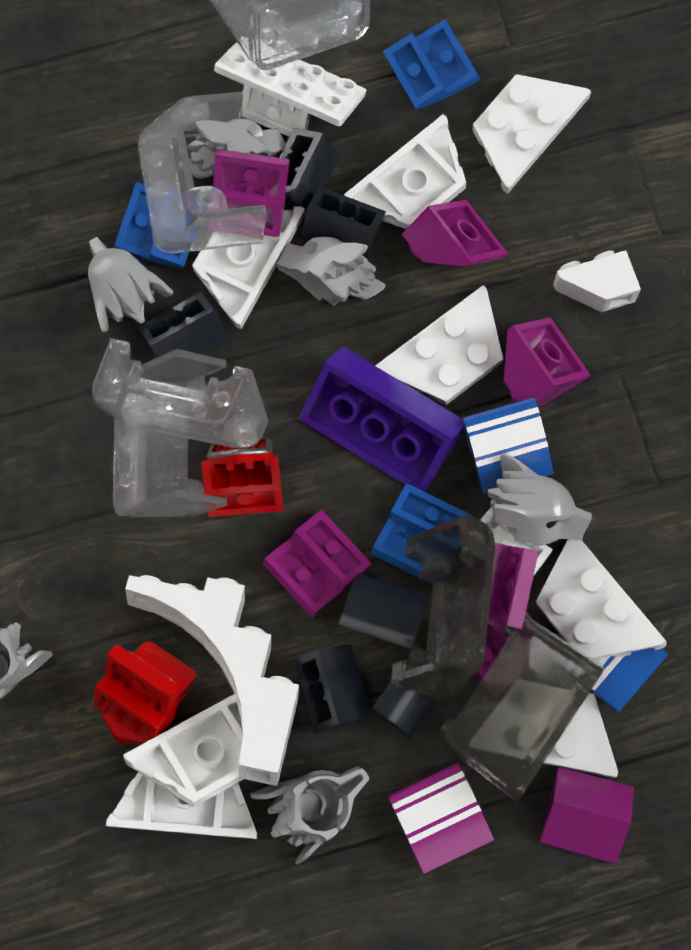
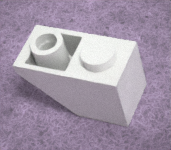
(600, 283)

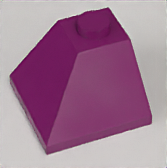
(452, 236)
(540, 362)

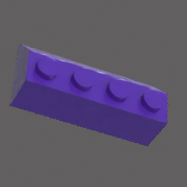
(381, 419)

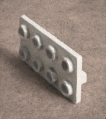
(290, 93)

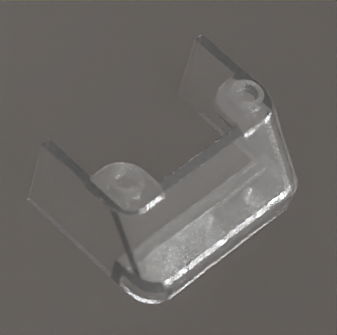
(185, 215)
(154, 465)

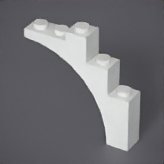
(243, 655)

